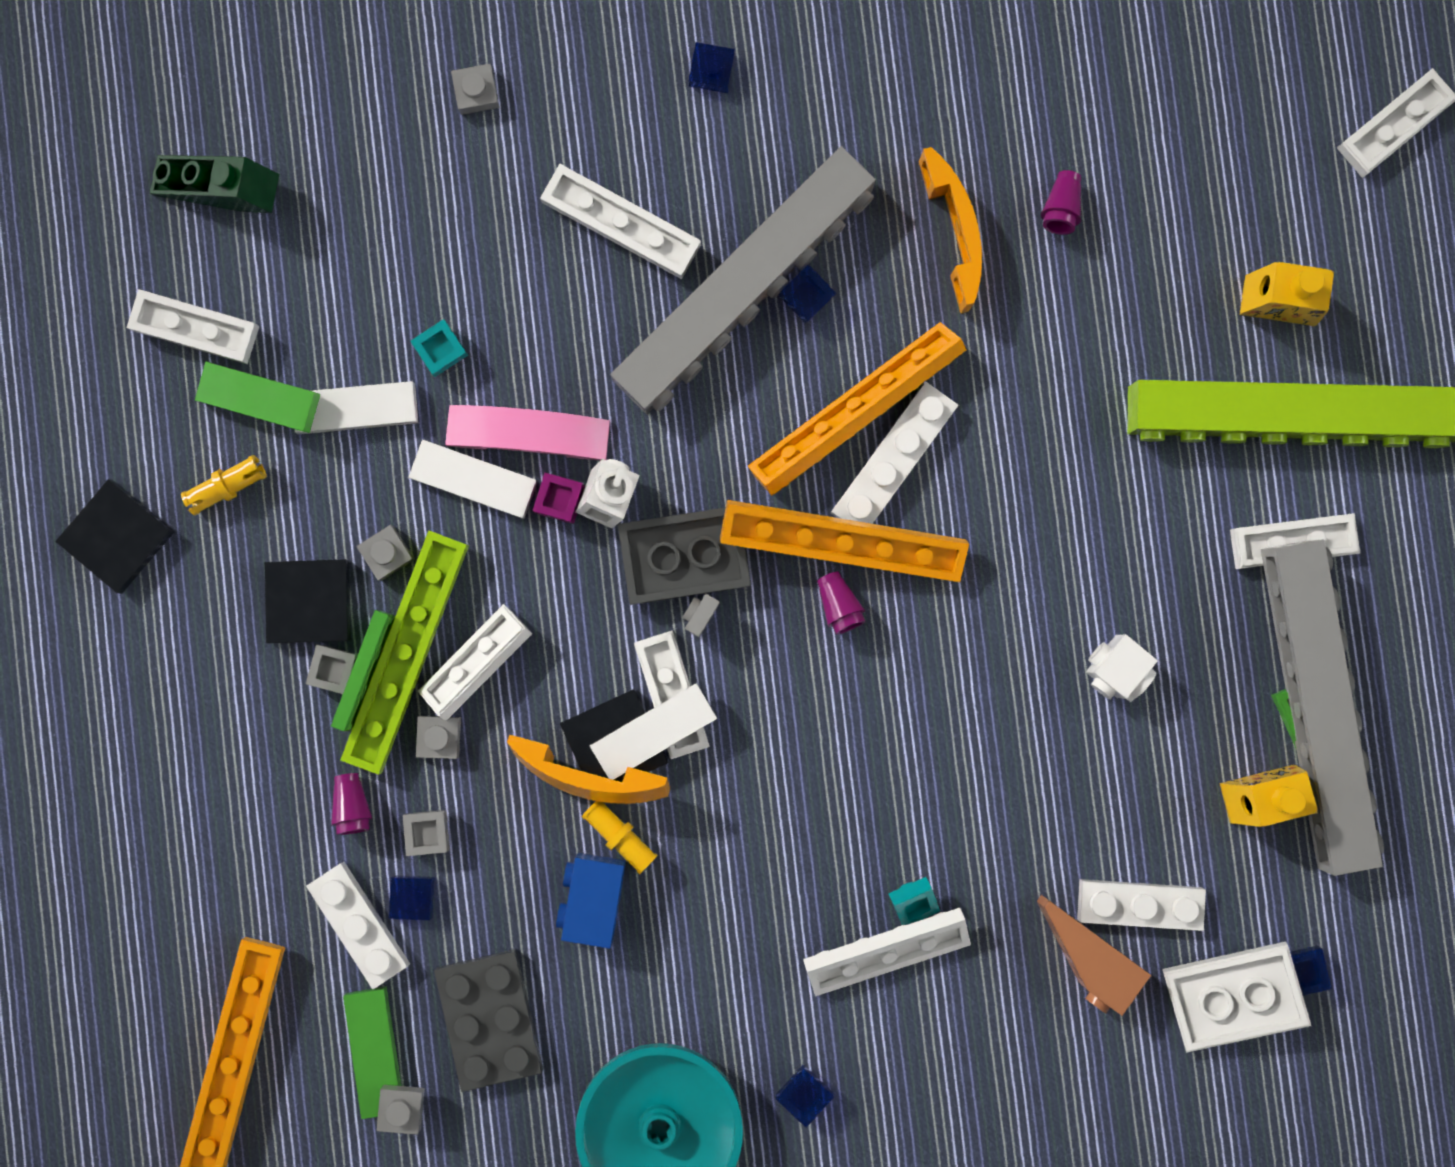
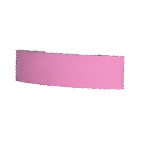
(527, 431)

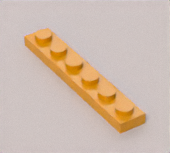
(856, 408)
(843, 541)
(233, 1054)

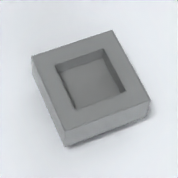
(475, 89)
(385, 552)
(700, 613)
(330, 668)
(438, 737)
(426, 832)
(400, 1109)

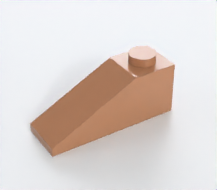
(1099, 967)

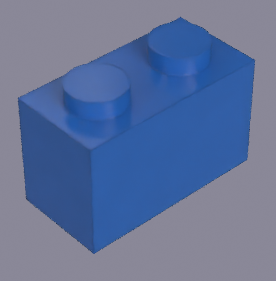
(592, 900)

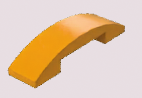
(942, 181)
(636, 786)

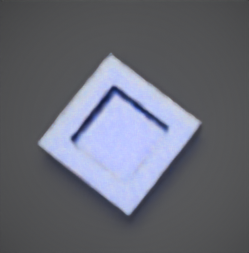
(711, 67)
(807, 293)
(411, 897)
(1311, 970)
(804, 1096)

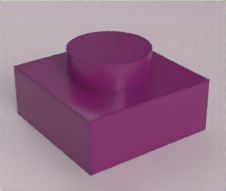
(558, 498)

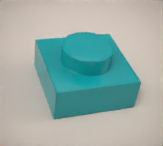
(439, 348)
(914, 901)

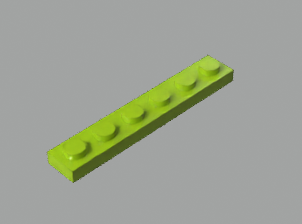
(404, 653)

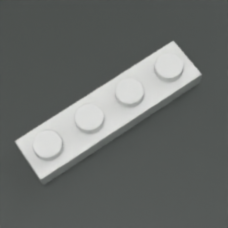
(620, 221)
(896, 456)
(887, 951)

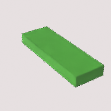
(257, 397)
(363, 670)
(371, 1046)

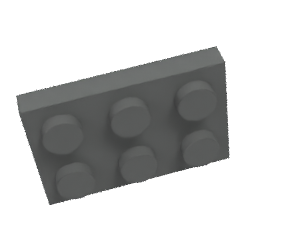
(680, 557)
(488, 1020)

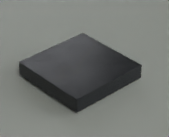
(114, 536)
(307, 601)
(599, 722)

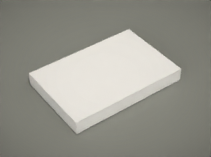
(1236, 997)

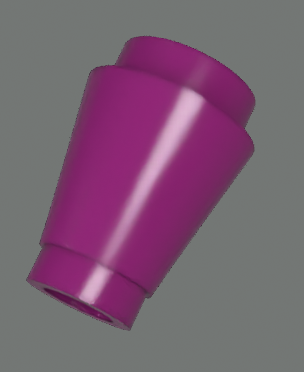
(1063, 205)
(840, 604)
(350, 805)

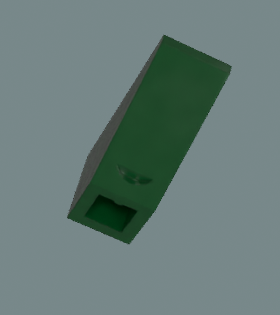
(216, 182)

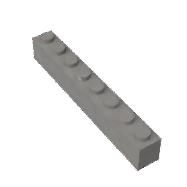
(744, 280)
(1323, 705)

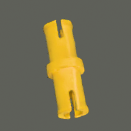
(223, 485)
(619, 836)

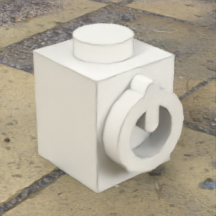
(607, 492)
(1121, 668)

